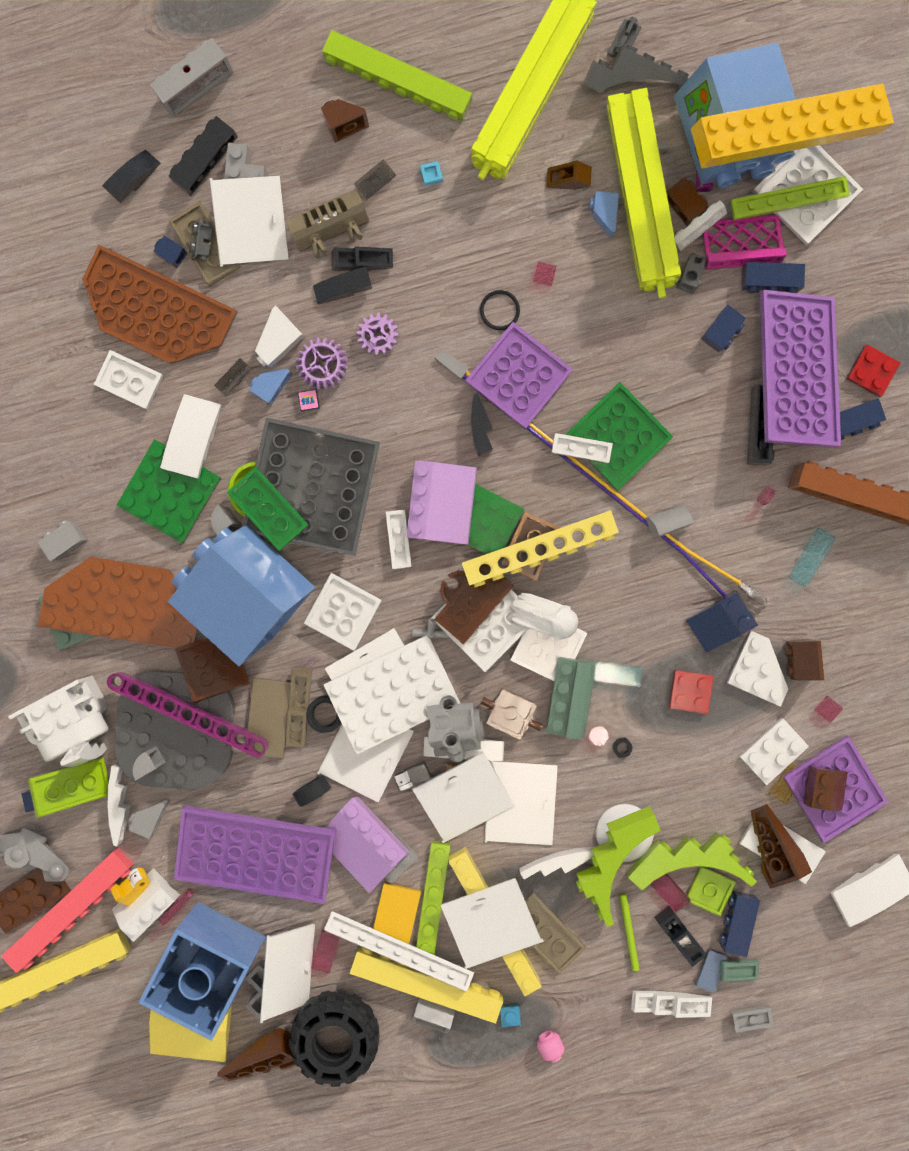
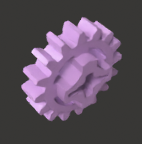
(381, 326)

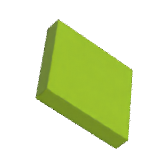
(710, 890)

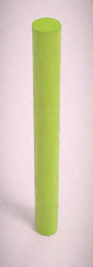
(629, 932)

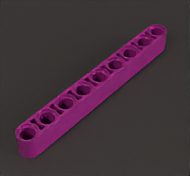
(178, 713)

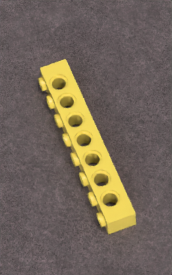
(604, 521)

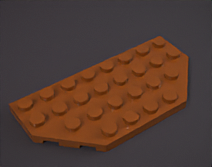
(153, 309)
(117, 603)

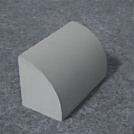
(224, 518)
(669, 521)
(147, 762)
(433, 1015)

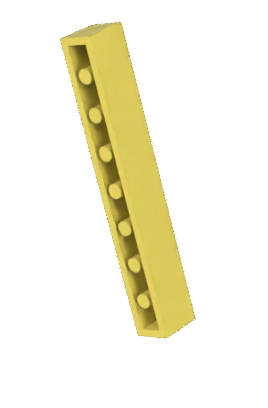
(472, 882)
(63, 968)
(384, 971)

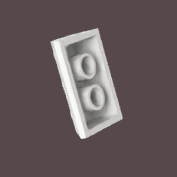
(147, 907)

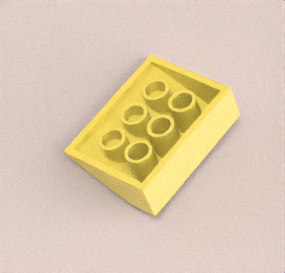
(176, 1040)

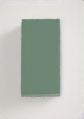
(739, 970)

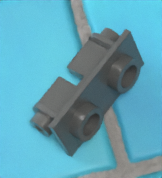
(626, 35)
(198, 247)

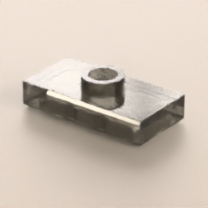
(374, 179)
(232, 377)

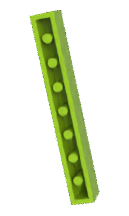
(397, 75)

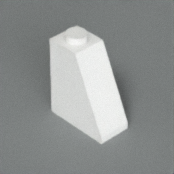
(277, 339)

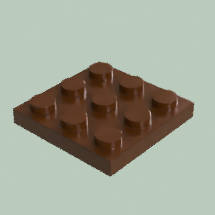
(209, 670)

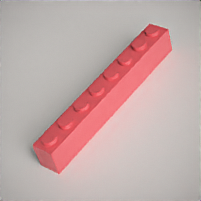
(67, 910)

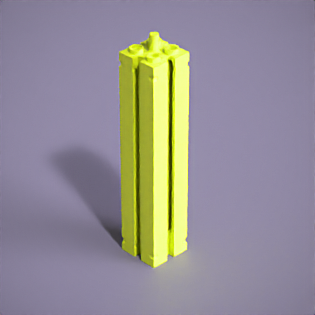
(531, 86)
(643, 191)

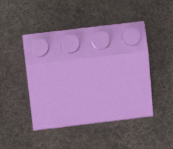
(441, 502)
(365, 844)

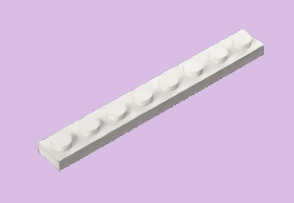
(399, 951)

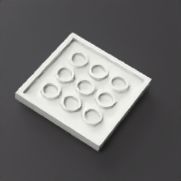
(807, 167)
(493, 636)

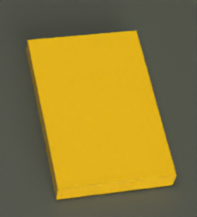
(397, 911)

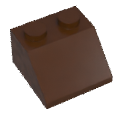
(344, 118)
(804, 660)
(825, 788)

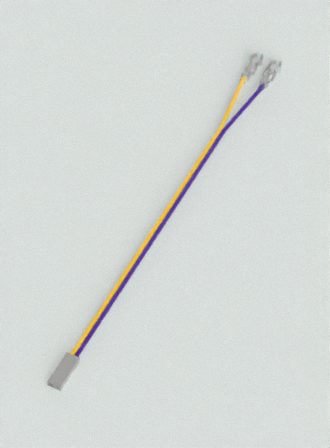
(460, 370)

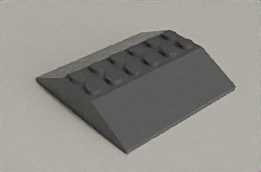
(322, 478)

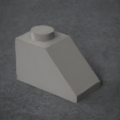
(147, 819)

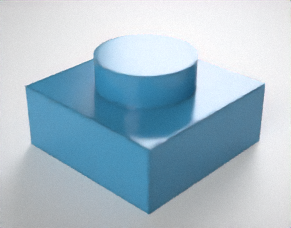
(510, 1015)

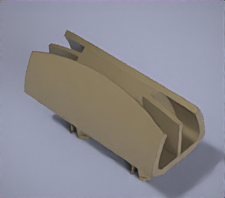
(327, 221)

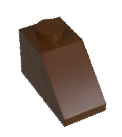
(570, 175)

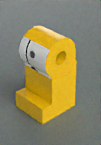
(131, 887)

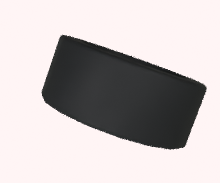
(312, 721)
(311, 790)

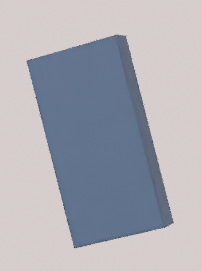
(710, 970)

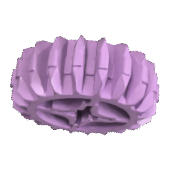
(314, 367)

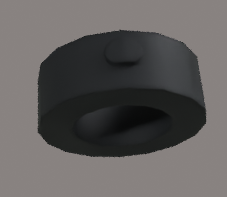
(622, 740)

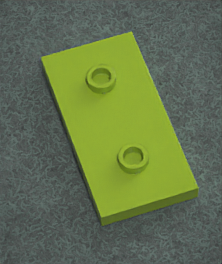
(69, 787)

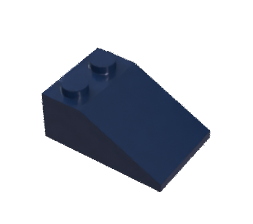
(722, 621)

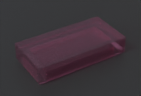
(670, 892)
(176, 906)
(325, 952)

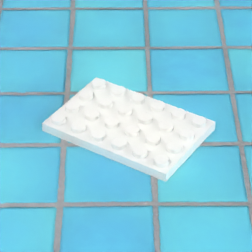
(389, 693)

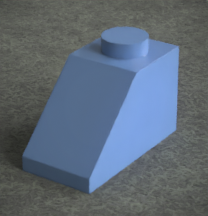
(604, 210)
(270, 384)

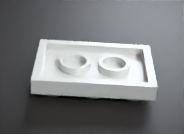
(128, 379)
(773, 751)

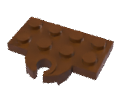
(470, 606)

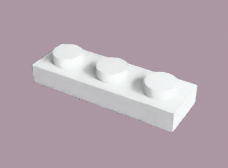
(700, 225)
(582, 448)
(397, 539)

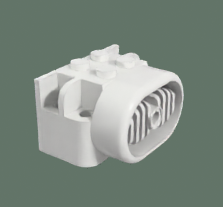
(64, 718)

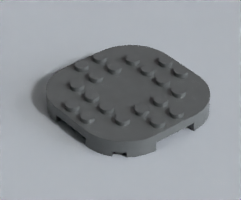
(190, 755)

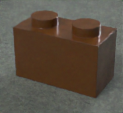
(686, 201)

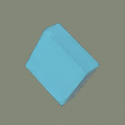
(431, 173)

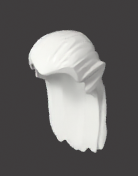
(544, 616)

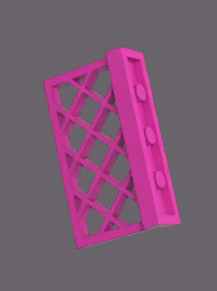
(739, 258)

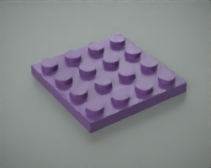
(518, 375)
(861, 790)

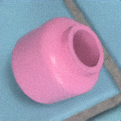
(550, 1046)

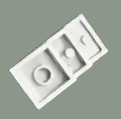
(191, 436)
(872, 890)

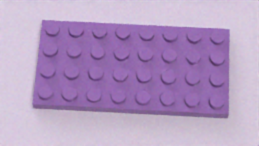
(800, 369)
(254, 854)

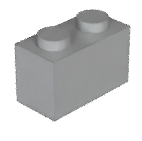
(62, 540)

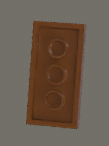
(28, 898)

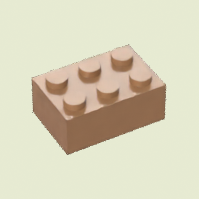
(528, 528)

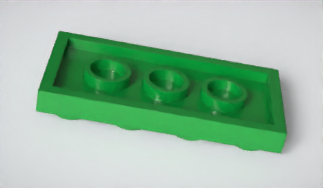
(267, 508)

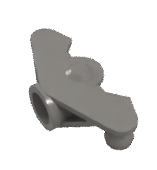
(29, 851)

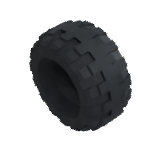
(334, 1010)

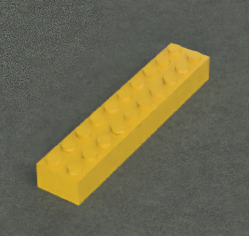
(791, 125)

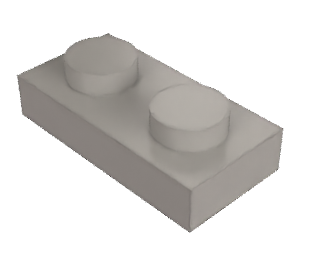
(752, 1018)

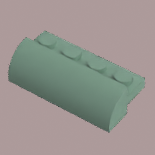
(571, 697)

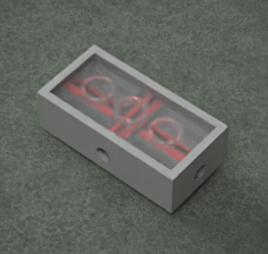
(192, 77)

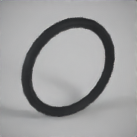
(494, 293)

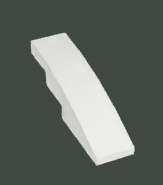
(493, 750)
(83, 754)
(117, 810)
(566, 859)
(671, 1003)

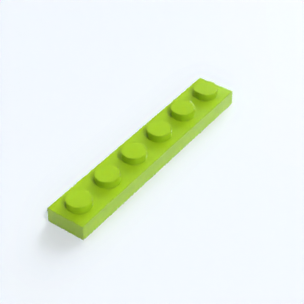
(789, 198)
(433, 897)

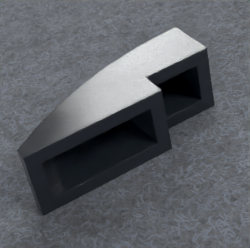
(131, 175)
(354, 258)
(342, 285)
(480, 426)
(680, 936)

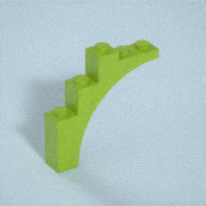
(623, 837)
(687, 853)

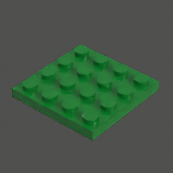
(631, 429)
(166, 497)

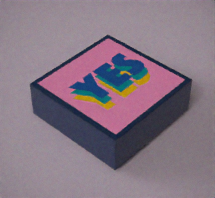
(308, 400)

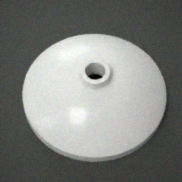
(616, 812)

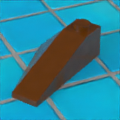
(780, 854)
(266, 1053)

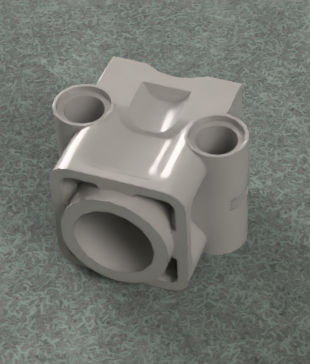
(454, 728)

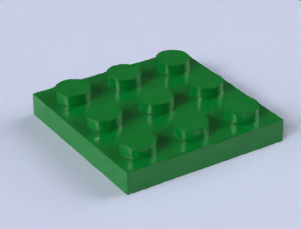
(492, 521)

